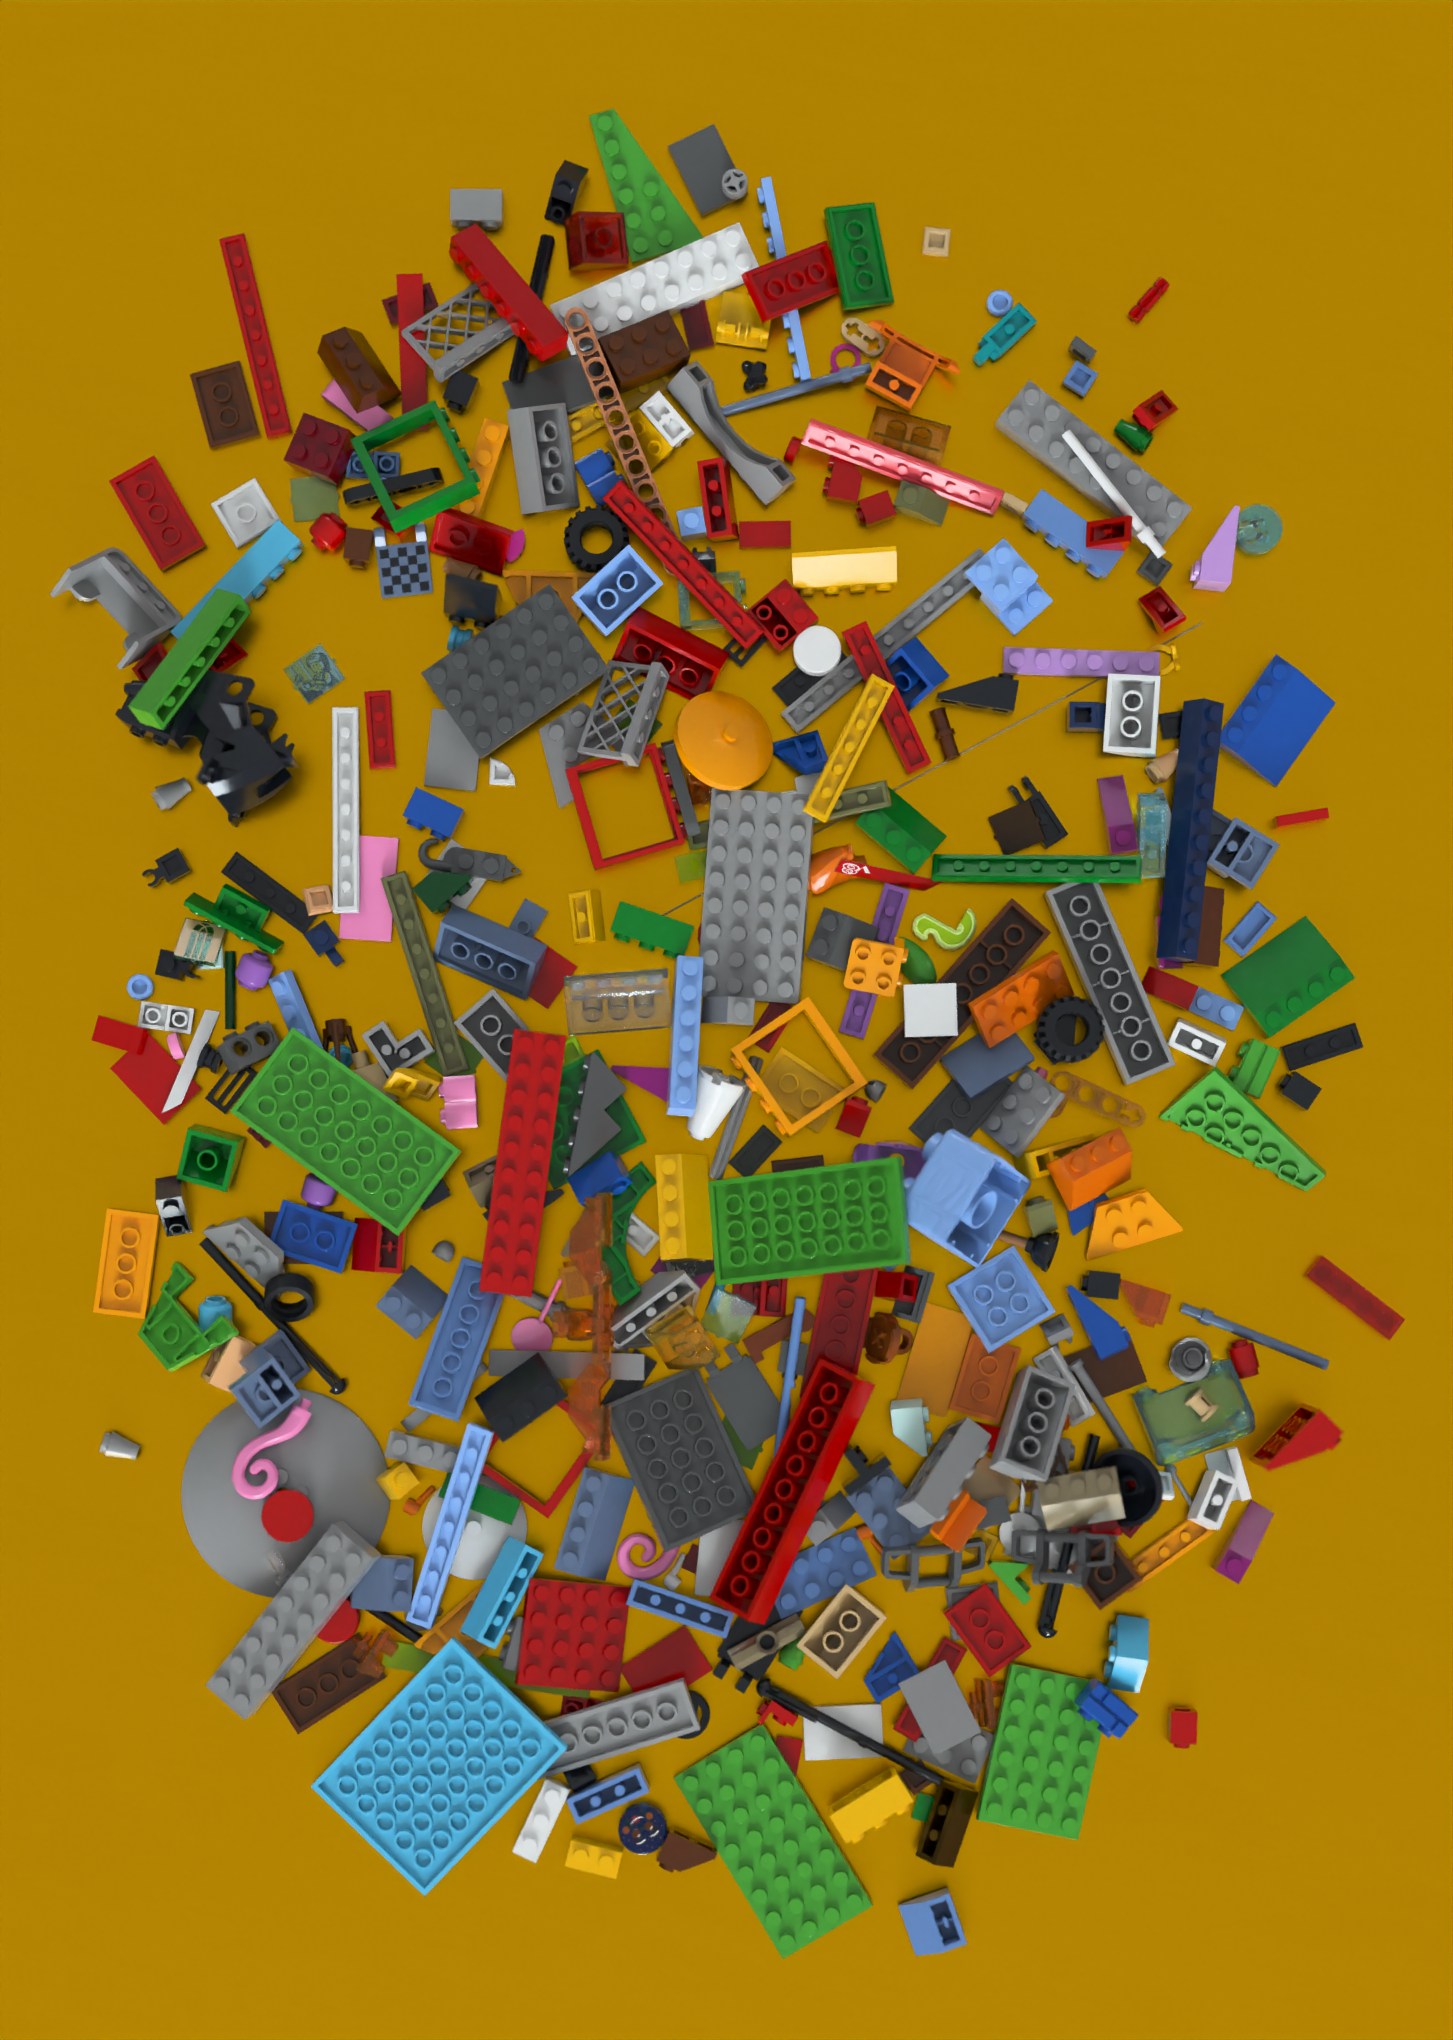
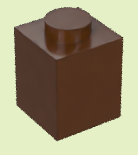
(358, 547)

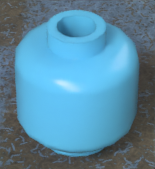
(211, 1309)

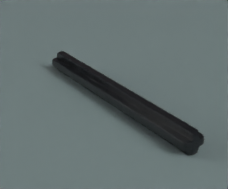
(537, 284)

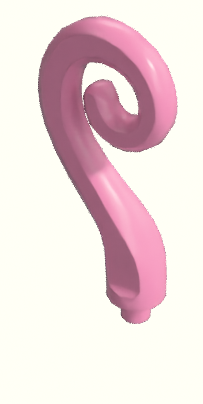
(289, 1428)
(648, 1572)

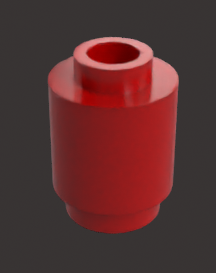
(1244, 1358)

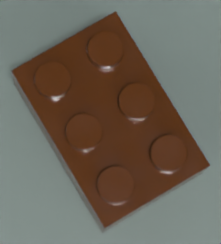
(644, 351)

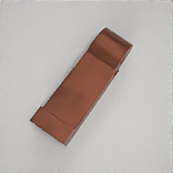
(773, 1334)

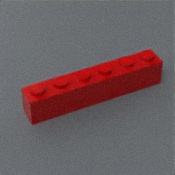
(508, 293)

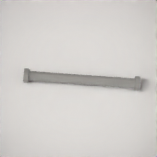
(1077, 1367)

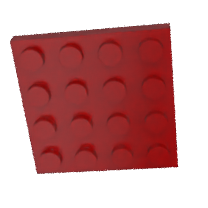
(572, 1635)

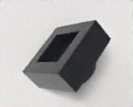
(580, 1777)

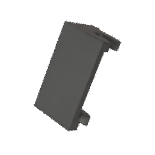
(910, 1310)

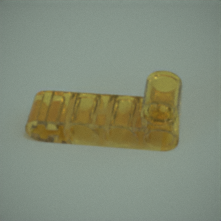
(1096, 1100)

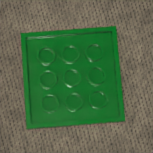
(625, 1140)

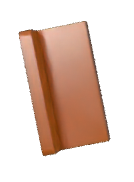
(959, 1523)

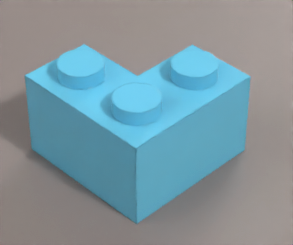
(1128, 1654)

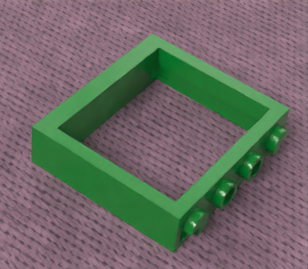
(432, 503)

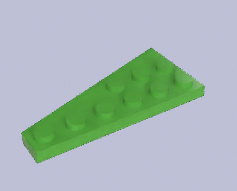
(651, 211)

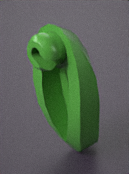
(918, 966)

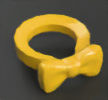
(1170, 650)

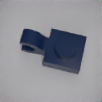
(323, 941)

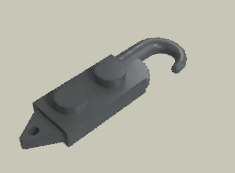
(470, 862)

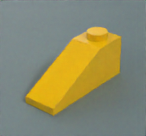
(1033, 1162)

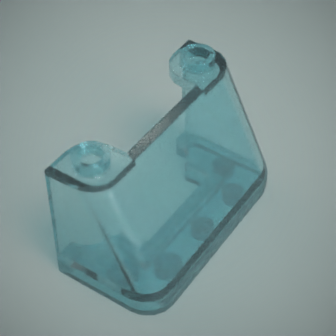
(1177, 1430)

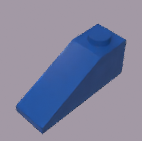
(1101, 1329)

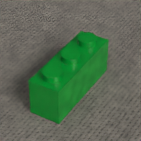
(651, 930)

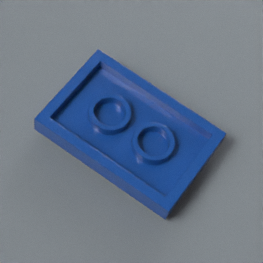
(313, 1236)

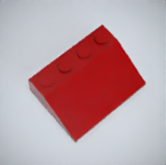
(1299, 1437)

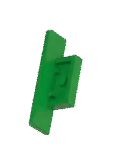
(238, 914)

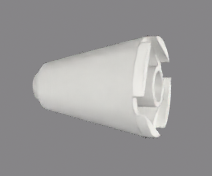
(714, 1100)

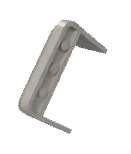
(126, 596)

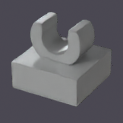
(1057, 1330)

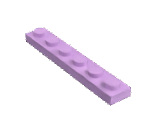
(1078, 662)

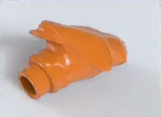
(823, 866)

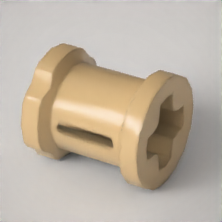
(1201, 1404)

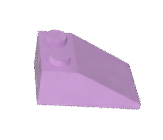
(1215, 564)

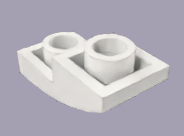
(165, 1017)

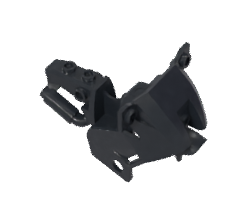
(235, 757)

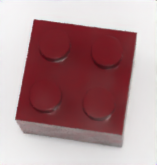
(320, 449)

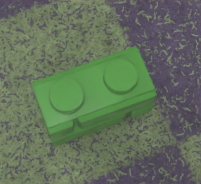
(1254, 1067)

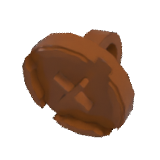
(883, 1339)

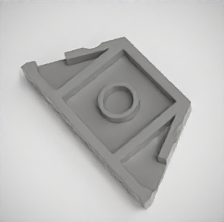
(248, 1248)

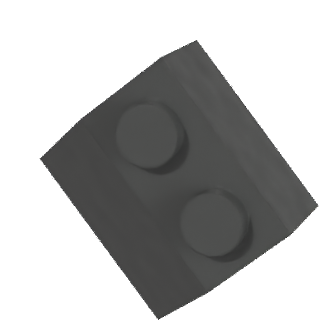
(834, 938)

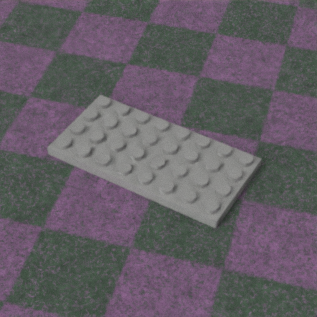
(756, 895)

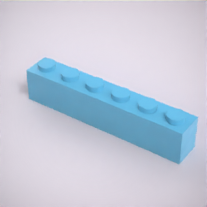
(252, 570)

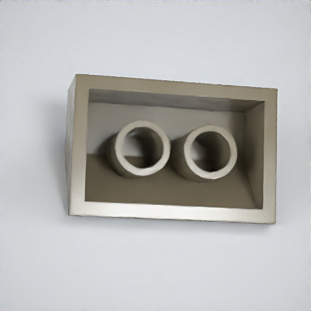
(1081, 1498)

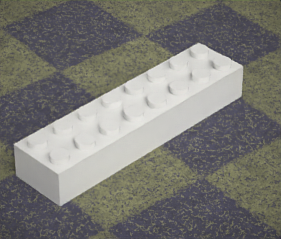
(660, 285)

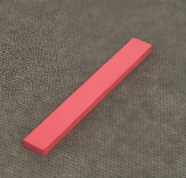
(902, 466)

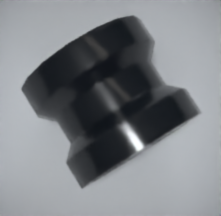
(210, 1059)

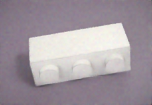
(541, 1818)

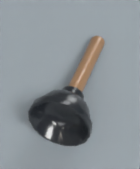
(1041, 1248)

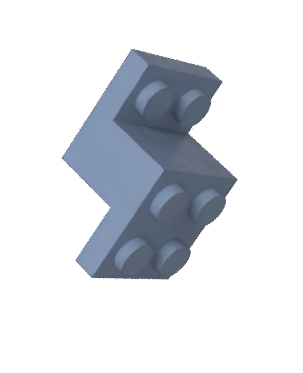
(1238, 850)
(269, 1378)

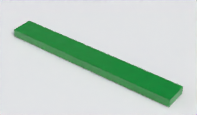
(1037, 868)

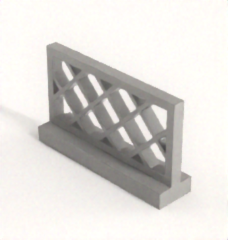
(471, 348)
(642, 719)

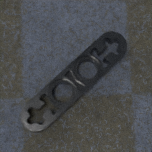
(394, 486)

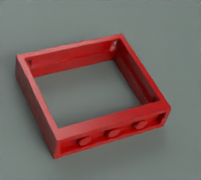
(671, 807)
(547, 1509)

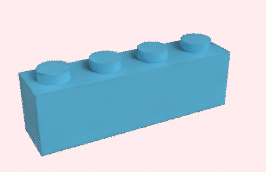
(501, 1592)

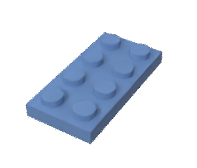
(823, 1572)

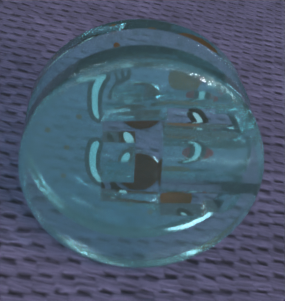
(1258, 529)

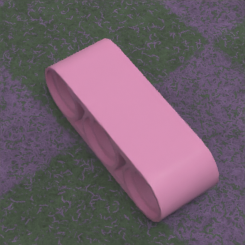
(366, 420)

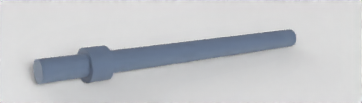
(844, 374)
(1207, 1317)

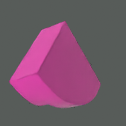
(516, 546)

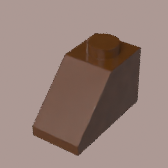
(683, 1852)

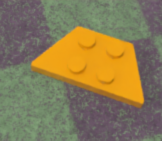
(565, 584)
(1128, 1223)
(450, 1626)

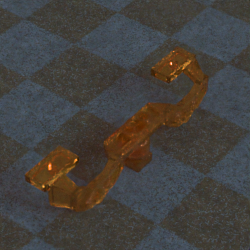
(581, 1324)

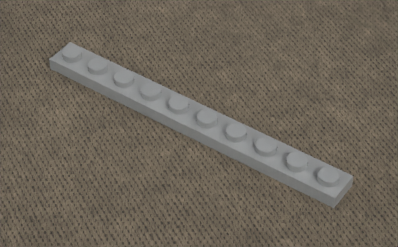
(888, 640)

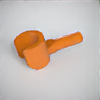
(412, 1507)
(864, 1532)

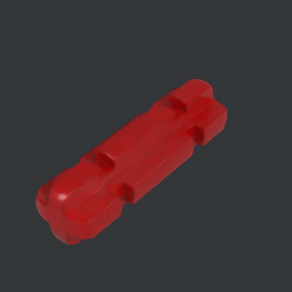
(1148, 299)

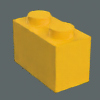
(594, 1856)

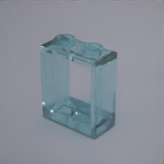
(684, 606)

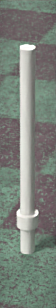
(1145, 533)

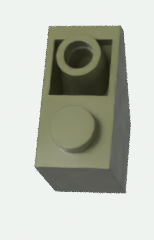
(1040, 1216)

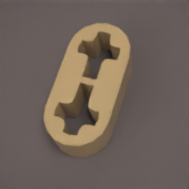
(866, 332)

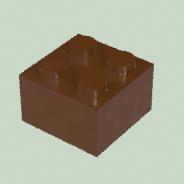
(1109, 1581)

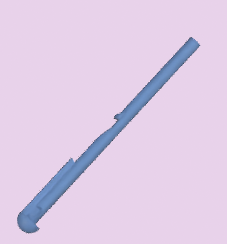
(790, 1370)

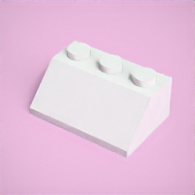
(1132, 715)

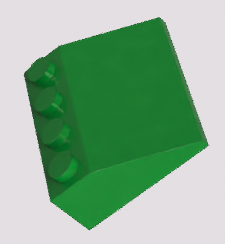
(1287, 977)

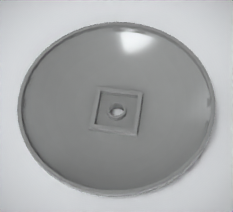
(327, 1461)

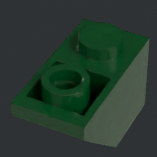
(440, 888)

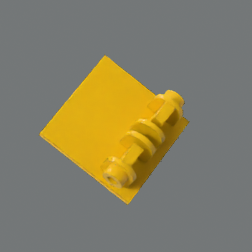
(741, 323)
(650, 439)

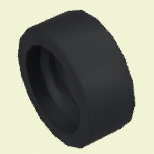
(284, 1311)

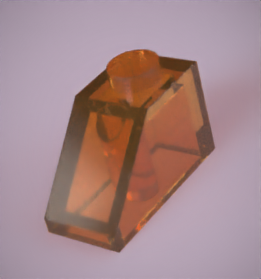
(1145, 1302)

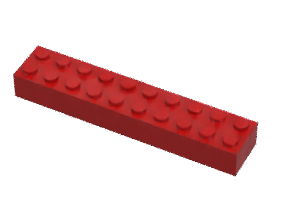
(522, 1162)
(791, 1492)

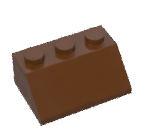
(357, 369)

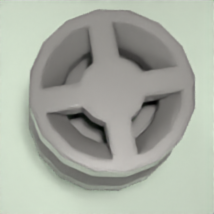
(733, 178)

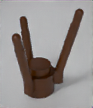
(336, 1032)

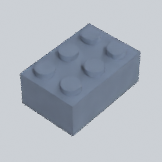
(876, 1507)

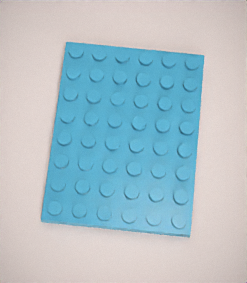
(439, 1766)

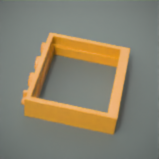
(755, 1083)

